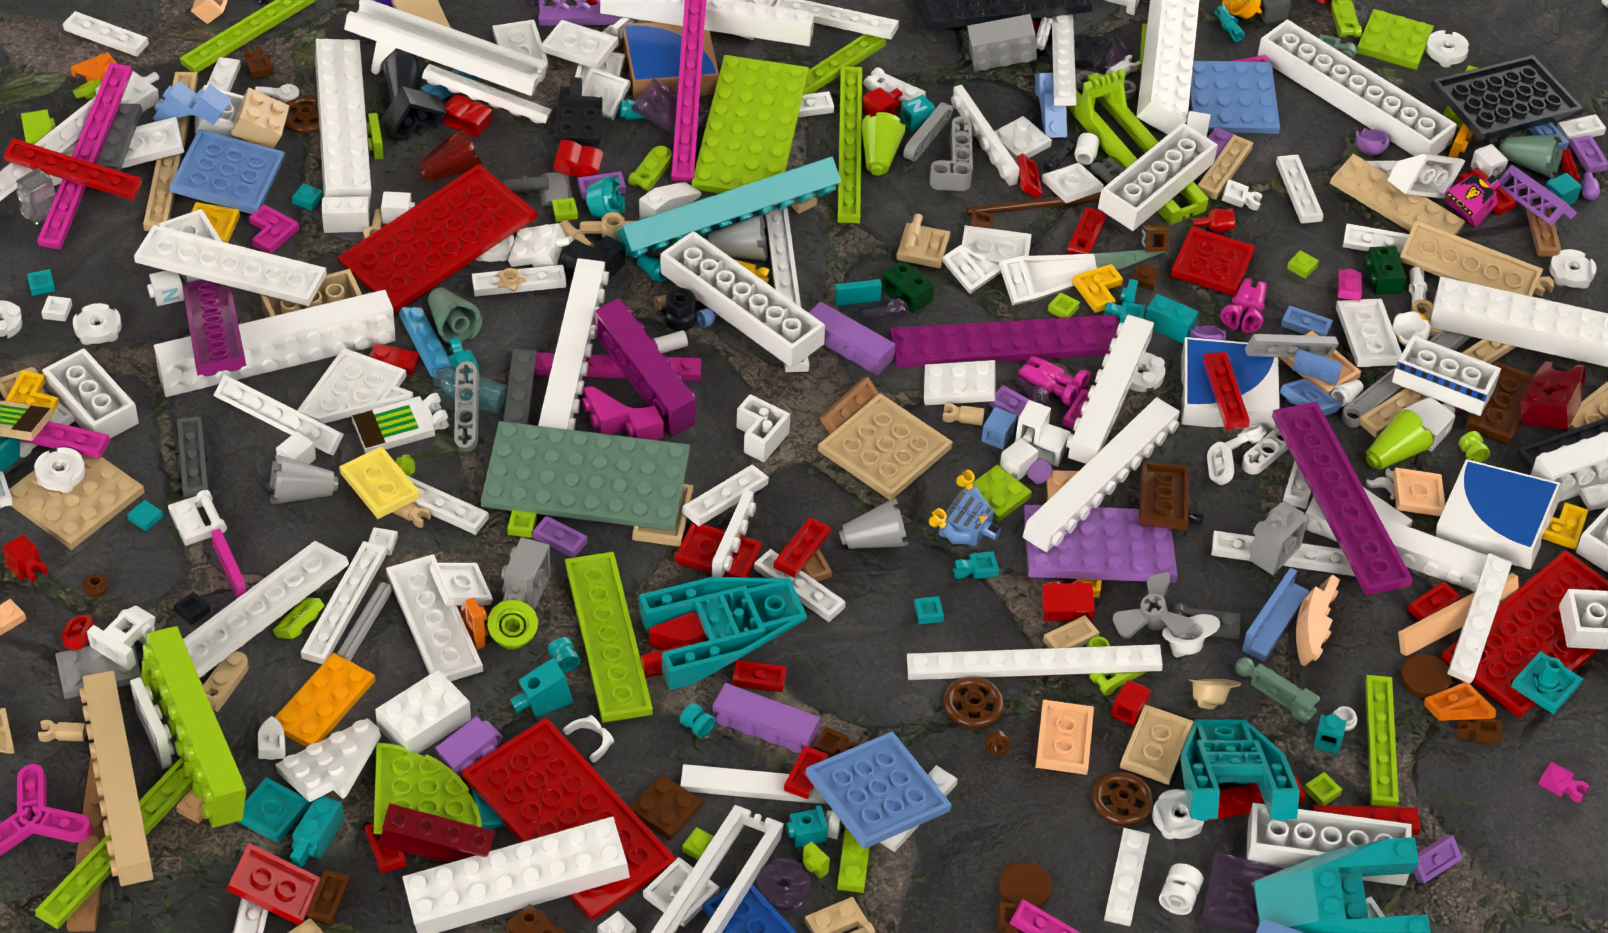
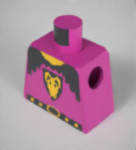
(1473, 198)

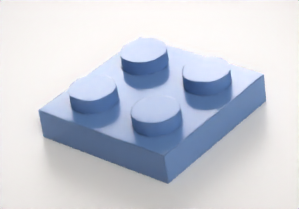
(1306, 392)

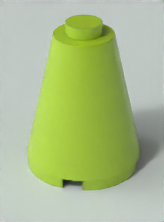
(881, 140)
(1399, 441)

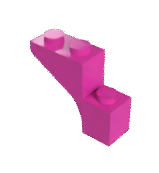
(612, 416)

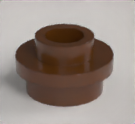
(95, 585)
(997, 743)

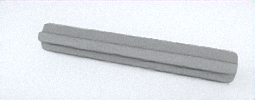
(365, 621)

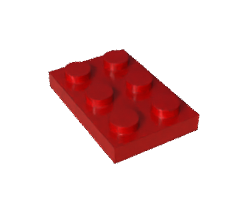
(702, 544)
(273, 884)

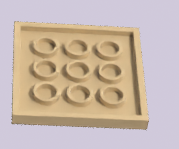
(885, 446)
(85, 509)

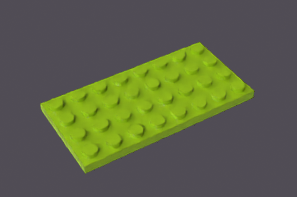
(749, 123)

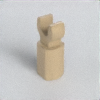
(963, 414)
(411, 512)
(62, 731)

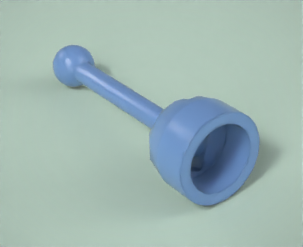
(705, 317)

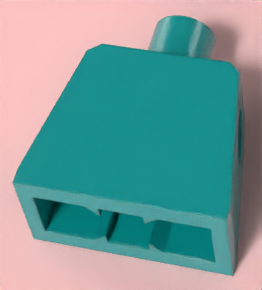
(543, 690)

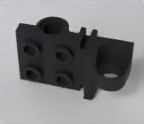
(578, 115)

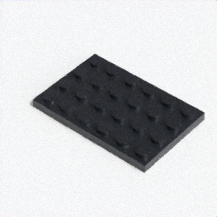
(1506, 97)

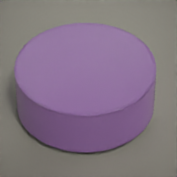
(1039, 471)

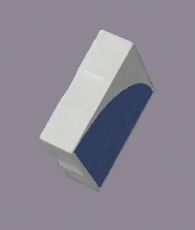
(1255, 377)
(1499, 512)

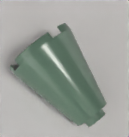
(1534, 152)
(454, 315)

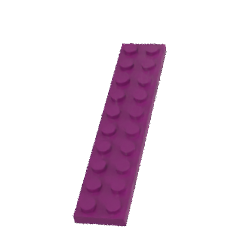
(213, 327)
(1004, 340)
(1342, 499)

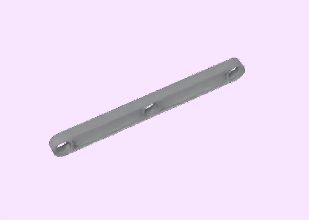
(1385, 388)

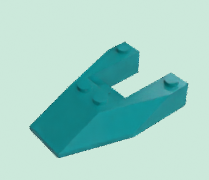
(734, 615)
(1239, 754)
(1329, 890)

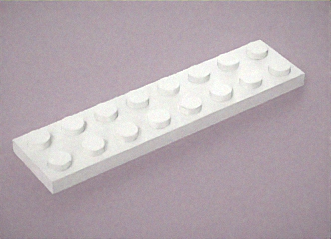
(230, 265)
(262, 605)

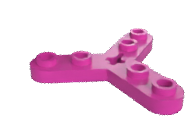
(47, 820)

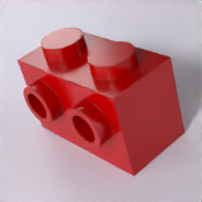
(1067, 601)

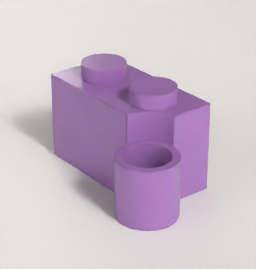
(468, 745)

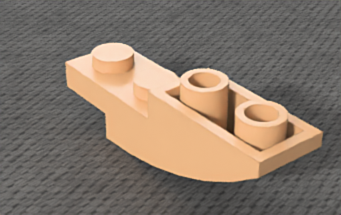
(1313, 622)

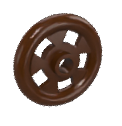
(304, 114)
(973, 684)
(1123, 779)

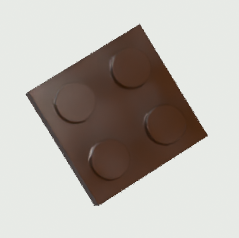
(666, 807)

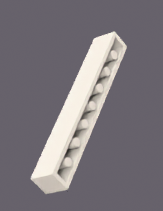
(1110, 390)
(1418, 550)

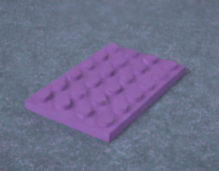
(1105, 548)

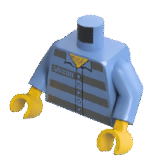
(967, 517)

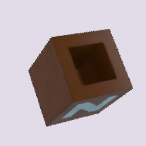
(1154, 237)

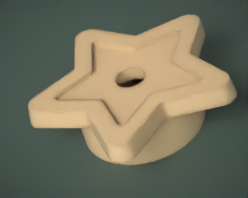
(507, 274)

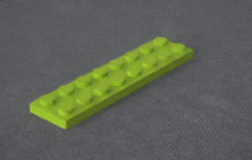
(608, 637)

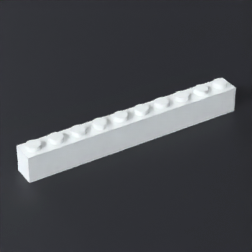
(724, 17)
(574, 345)
(1101, 475)

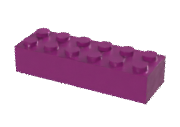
(645, 366)

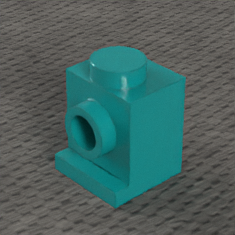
(1332, 727)
(807, 827)

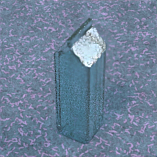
(491, 393)

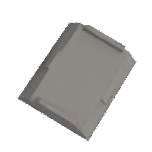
(558, 188)

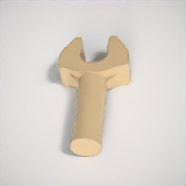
(376, 224)
(1546, 282)

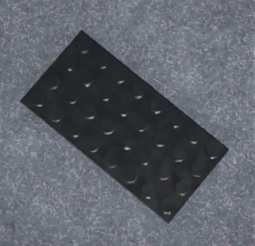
(960, 13)

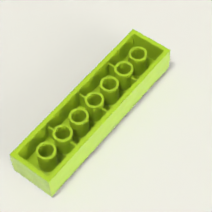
(194, 727)

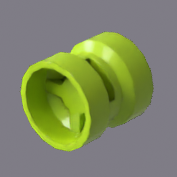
(1473, 446)

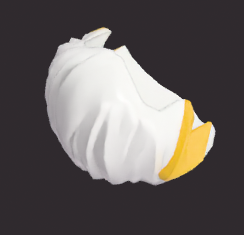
(1410, 324)

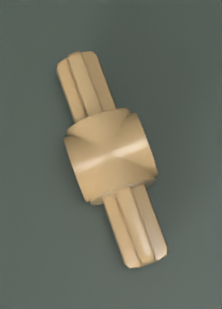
(607, 227)

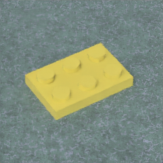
(379, 482)

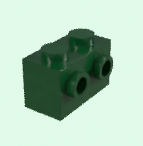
(1385, 270)
(908, 285)

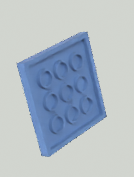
(1235, 95)
(227, 171)
(878, 790)

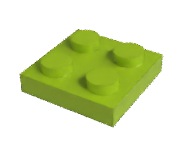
(1002, 492)

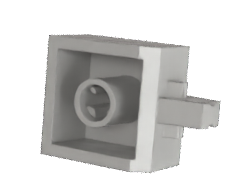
(1278, 537)
(526, 572)

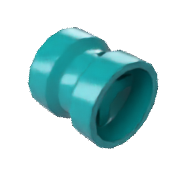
(562, 651)
(697, 720)

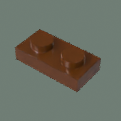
(328, 897)

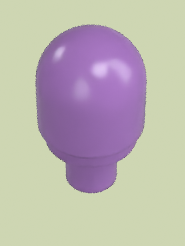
(1590, 187)

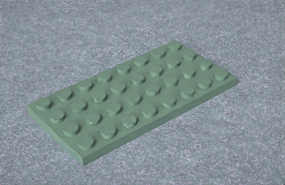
(586, 475)

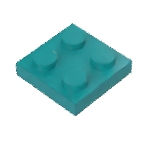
(273, 810)

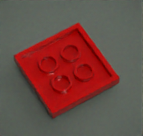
(1213, 261)

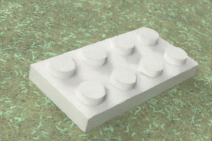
(1369, 332)

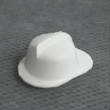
(1192, 641)

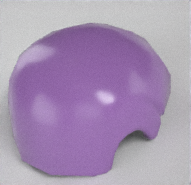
(1372, 141)
(1208, 332)

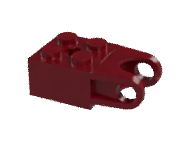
(1553, 397)

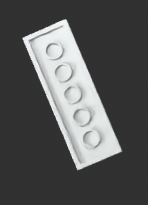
(148, 144)
(435, 627)

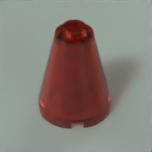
(450, 158)

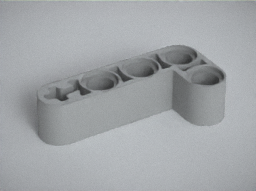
(957, 173)

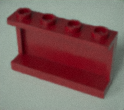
(433, 835)

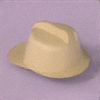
(1212, 691)

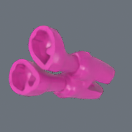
(1246, 298)
(1048, 376)

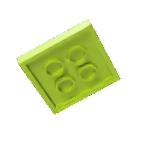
(1394, 39)

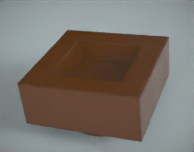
(982, 219)
(1146, 277)

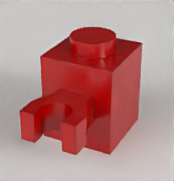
(880, 101)
(23, 558)

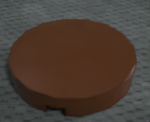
(1425, 675)
(1025, 882)

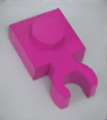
(1561, 780)

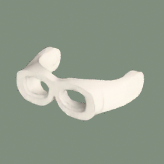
(591, 723)

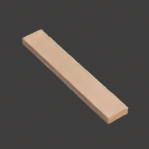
(1445, 621)

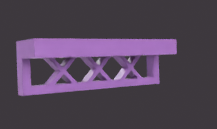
(579, 14)
(1535, 190)

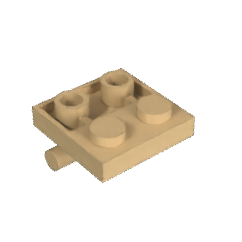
(923, 244)

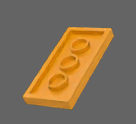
(324, 700)

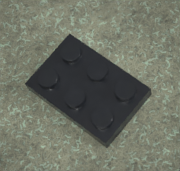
(1087, 51)

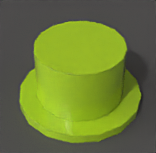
(512, 624)

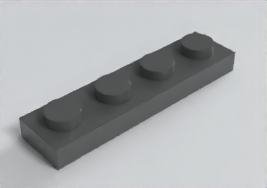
(120, 136)
(520, 386)
(192, 456)

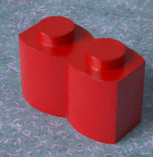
(468, 115)
(577, 159)

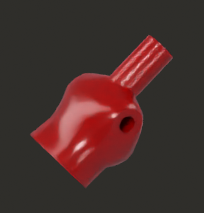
(1218, 220)

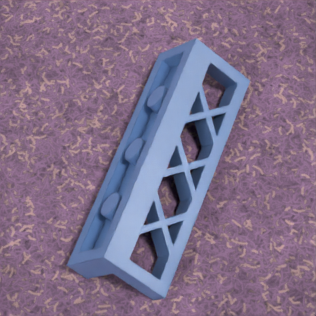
(1274, 617)

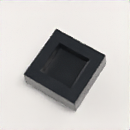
(192, 608)

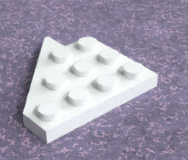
(354, 386)
(332, 762)

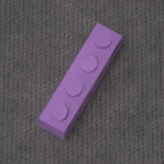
(854, 340)
(765, 718)

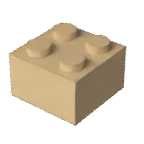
(260, 119)

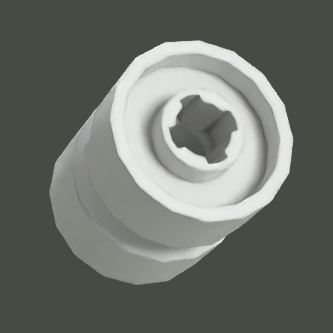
(1181, 889)

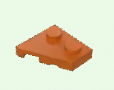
(94, 67)
(474, 618)
(1459, 703)

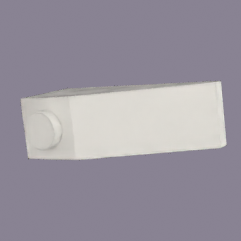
(666, 198)

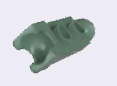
(1284, 692)

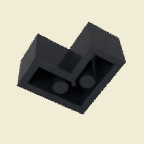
(412, 109)
(607, 251)

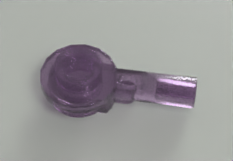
(894, 310)
(1035, 393)

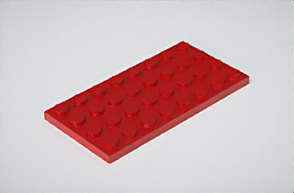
(437, 237)
(1531, 624)
(546, 787)

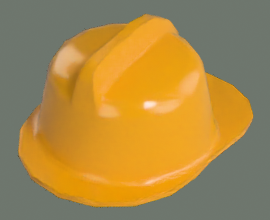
(1243, 8)

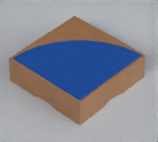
(655, 53)

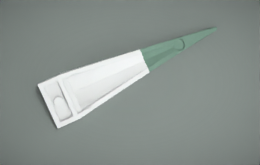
(1041, 276)

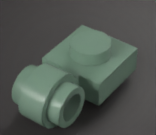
(1347, 49)

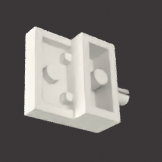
(140, 91)
(538, 246)

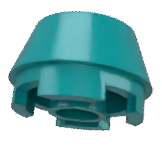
(605, 197)

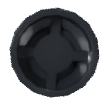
(680, 309)

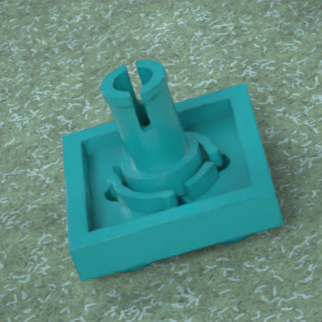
(1548, 678)

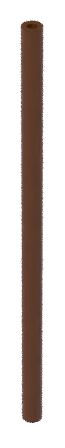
(1030, 204)

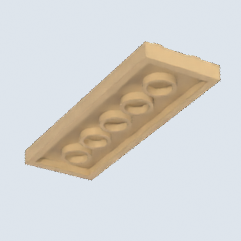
(1374, 190)
(1467, 261)

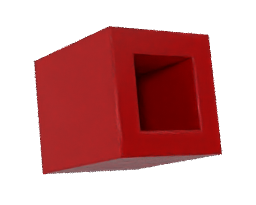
(1130, 702)

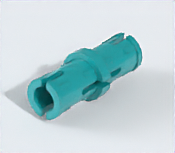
(1229, 23)

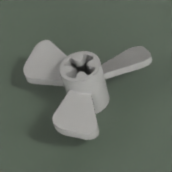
(1152, 612)

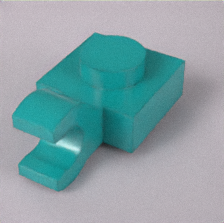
(1126, 309)
(459, 355)
(980, 564)

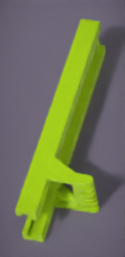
(1111, 94)

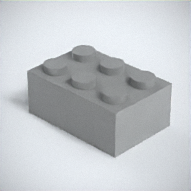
(1002, 42)

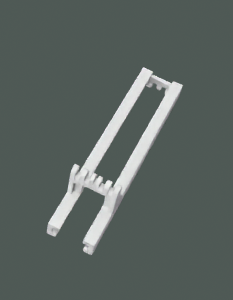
(443, 45)
(709, 862)

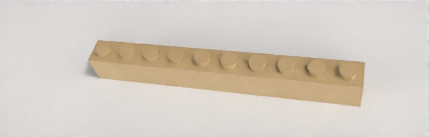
(117, 779)

